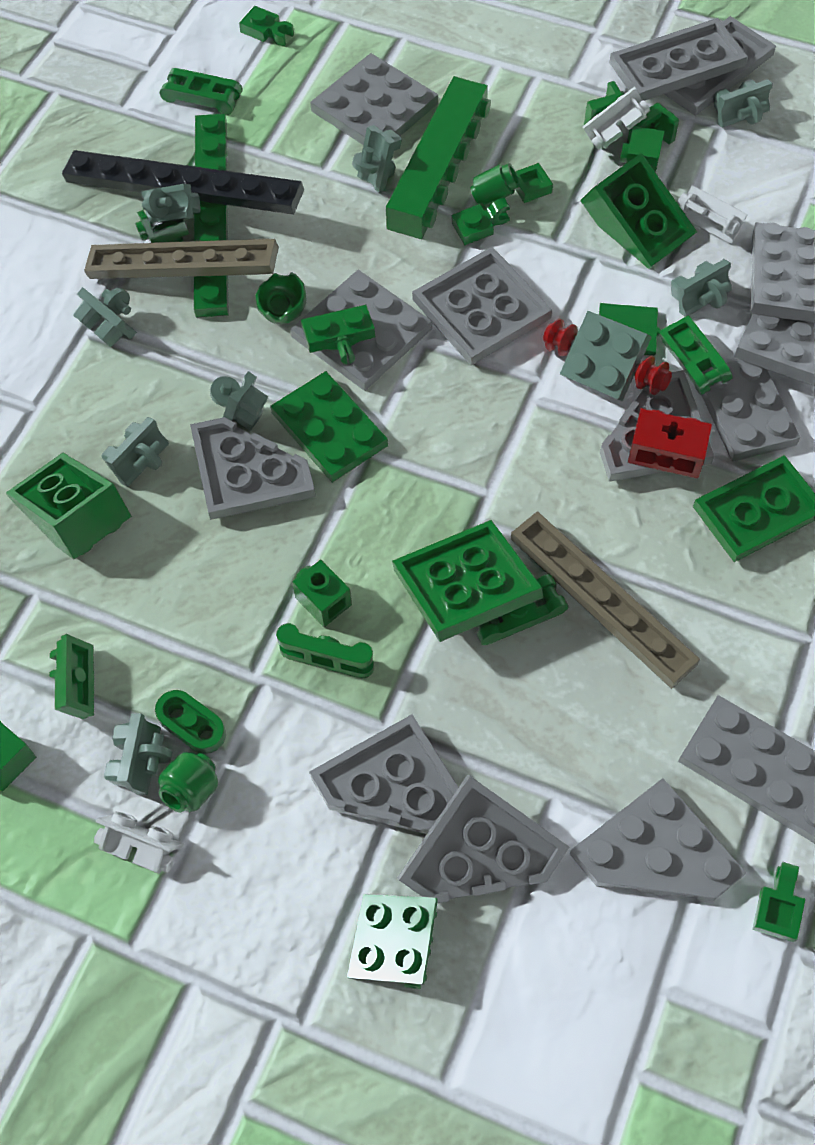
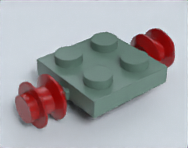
(606, 356)

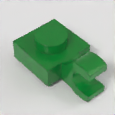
(478, 223)
(779, 910)

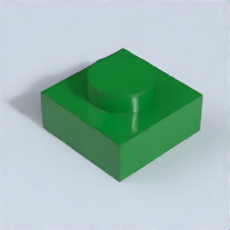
(533, 183)

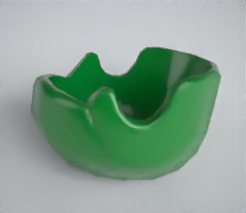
(281, 298)

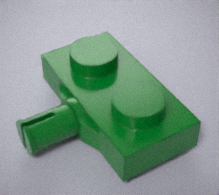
(338, 331)

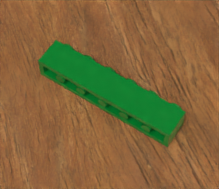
(437, 158)

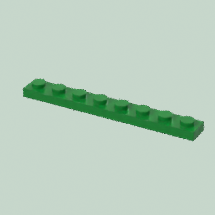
(212, 221)

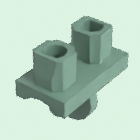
(745, 103)
(375, 160)
(170, 203)
(706, 287)
(114, 304)
(241, 403)
(137, 452)
(140, 756)

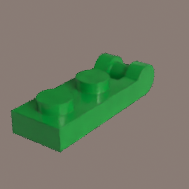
(695, 354)

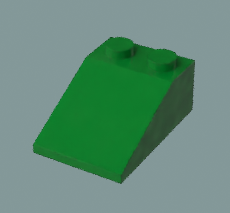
(639, 212)
(70, 504)

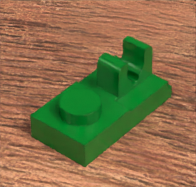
(74, 677)

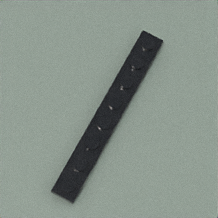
(211, 184)

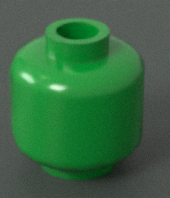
(187, 782)

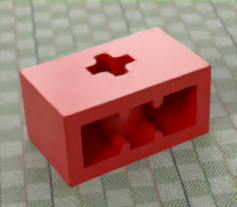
(670, 443)

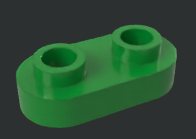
(192, 723)

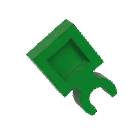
(264, 24)

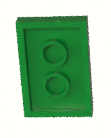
(329, 426)
(757, 508)

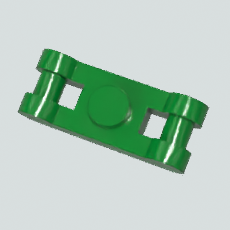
(201, 90)
(525, 616)
(325, 652)

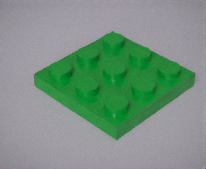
(467, 580)

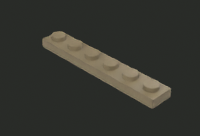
(182, 259)
(605, 600)

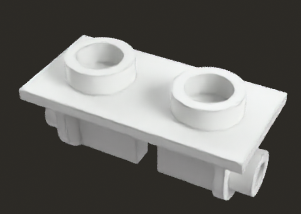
(626, 110)
(712, 214)
(152, 844)

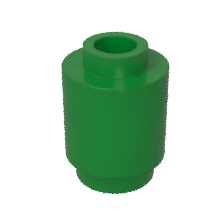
(495, 184)

